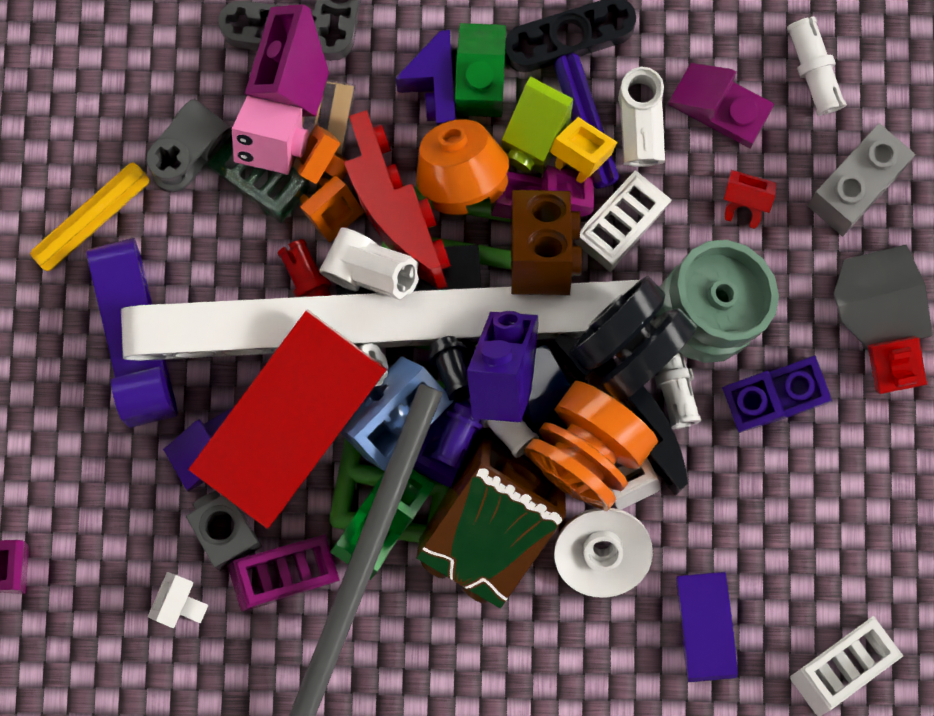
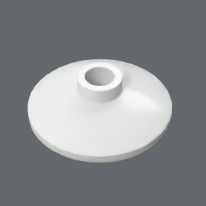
(606, 570)

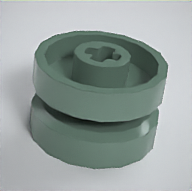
(725, 294)

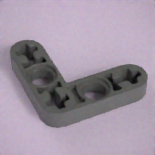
(255, 11)

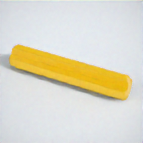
(89, 217)

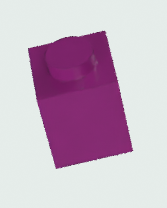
(290, 61)

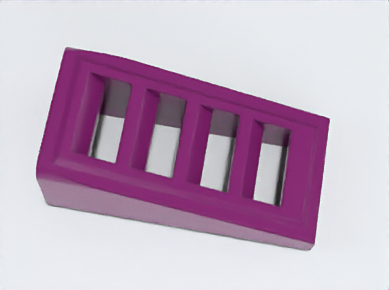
(241, 581)

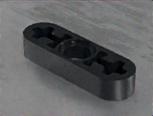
(534, 34)

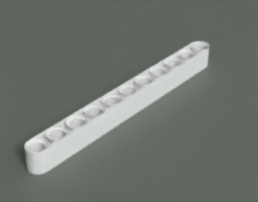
(373, 318)

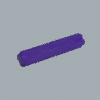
(575, 85)

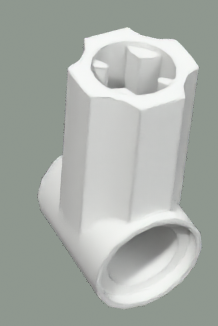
(642, 121)
(362, 262)

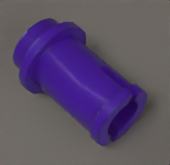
(456, 436)

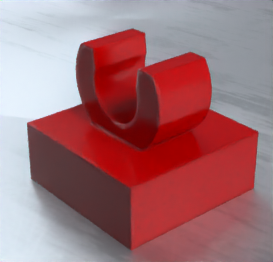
(748, 192)
(897, 364)

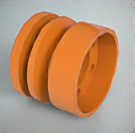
(596, 438)

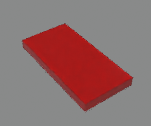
(287, 419)

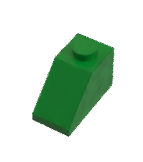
(480, 70)

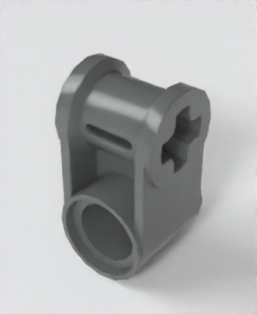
(192, 140)

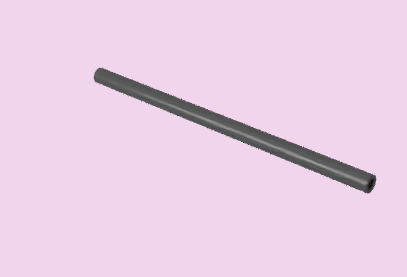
(366, 551)

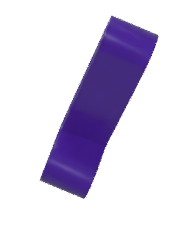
(139, 388)

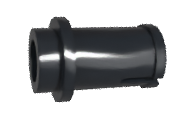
(449, 358)

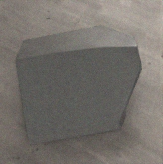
(883, 297)

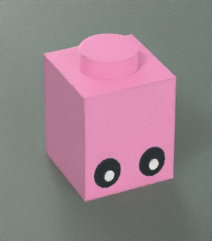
(268, 135)

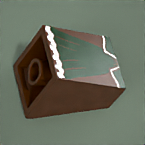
(491, 522)

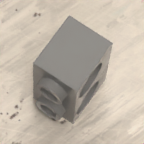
(861, 179)

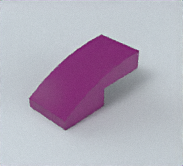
(553, 180)

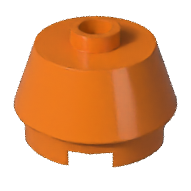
(460, 166)

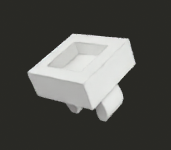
(174, 601)

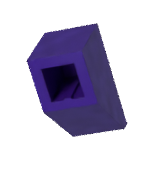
(503, 367)

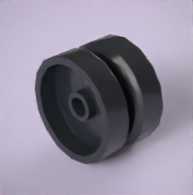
(626, 332)

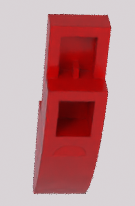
(393, 207)

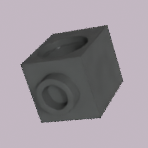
(238, 545)

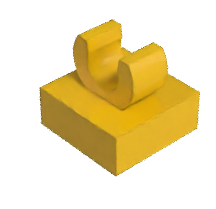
(582, 148)

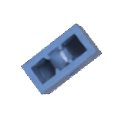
(382, 414)

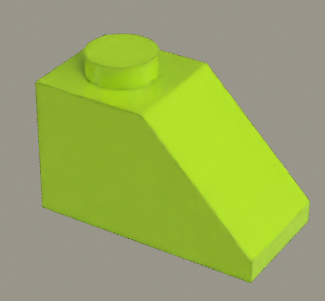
(535, 124)

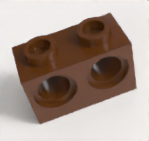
(543, 242)

